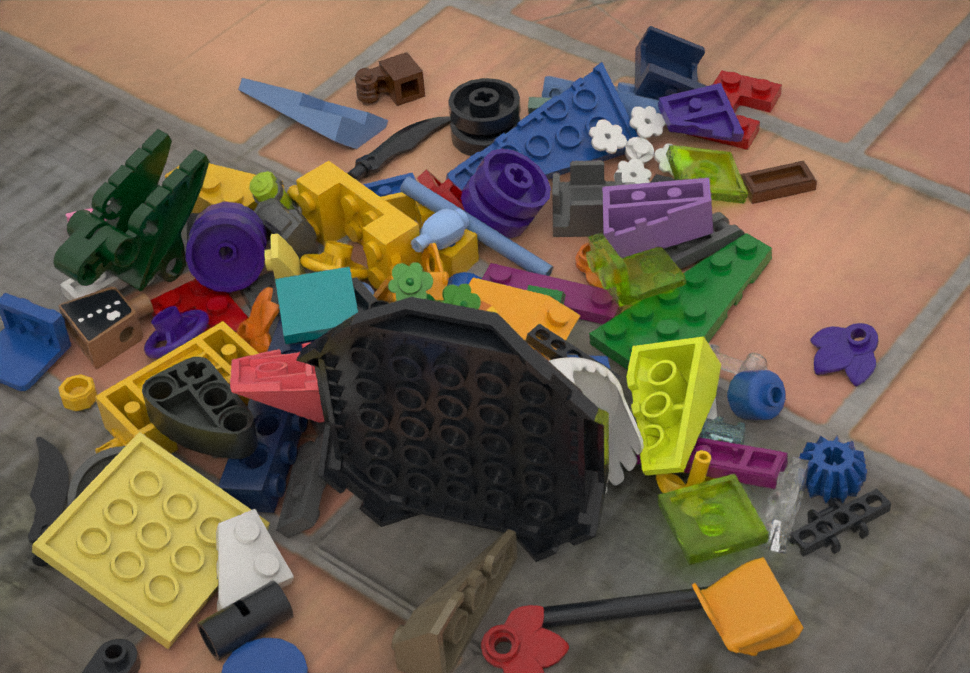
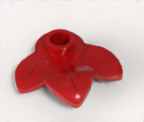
(530, 643)

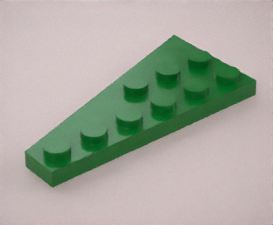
(690, 310)

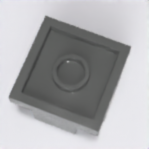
(580, 201)

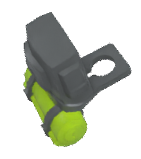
(282, 214)

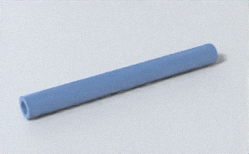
(484, 233)

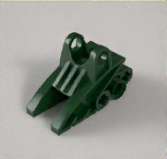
(140, 222)

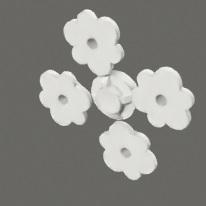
(637, 149)

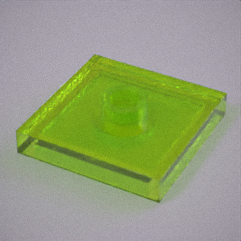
(713, 164)
(712, 519)

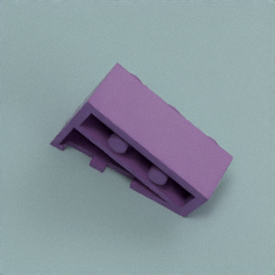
(656, 214)

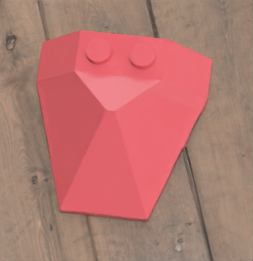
(278, 382)

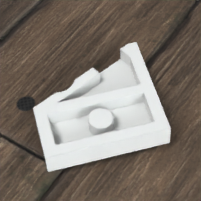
(247, 558)

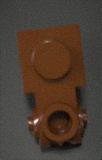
(396, 76)

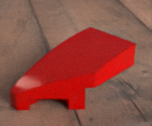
(447, 189)

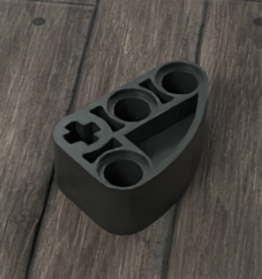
(199, 411)

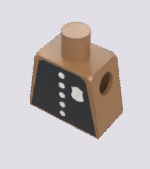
(105, 323)

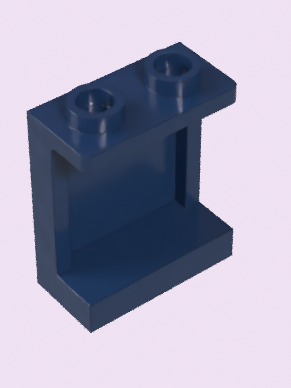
(666, 64)

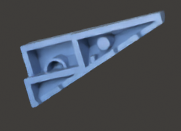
(332, 120)

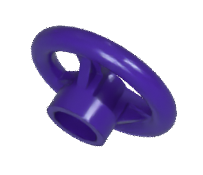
(174, 328)

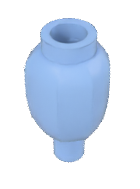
(441, 228)

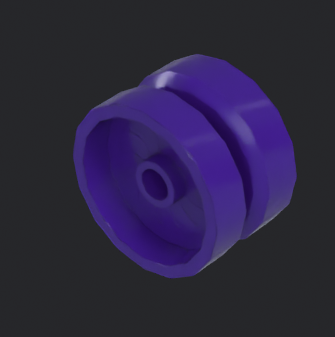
(506, 192)
(226, 247)

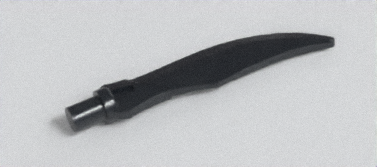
(398, 143)
(48, 491)

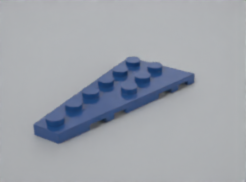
(560, 129)

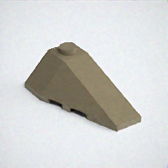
(449, 618)

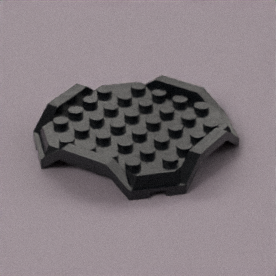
(459, 424)

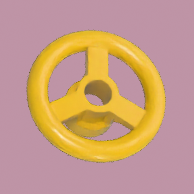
(334, 256)

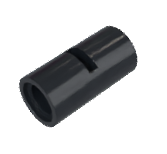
(245, 620)

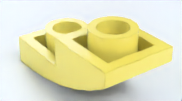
(282, 259)

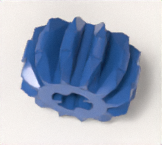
(834, 469)

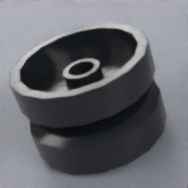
(481, 113)

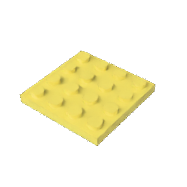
(144, 539)

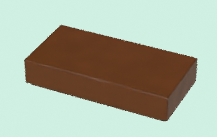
(778, 182)

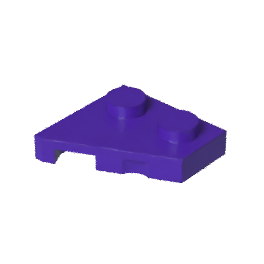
(701, 113)

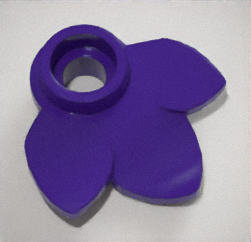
(841, 351)

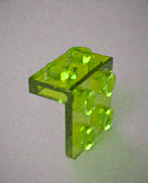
(635, 275)

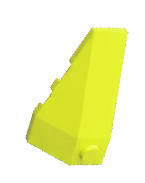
(671, 399)

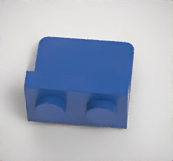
(29, 342)

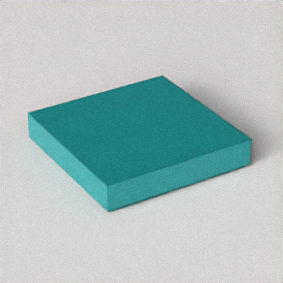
(315, 303)

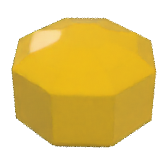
(78, 392)

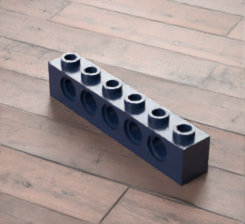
(262, 476)

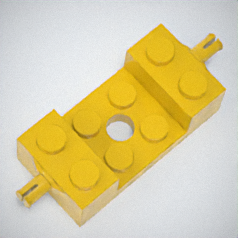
(343, 206)
(123, 403)

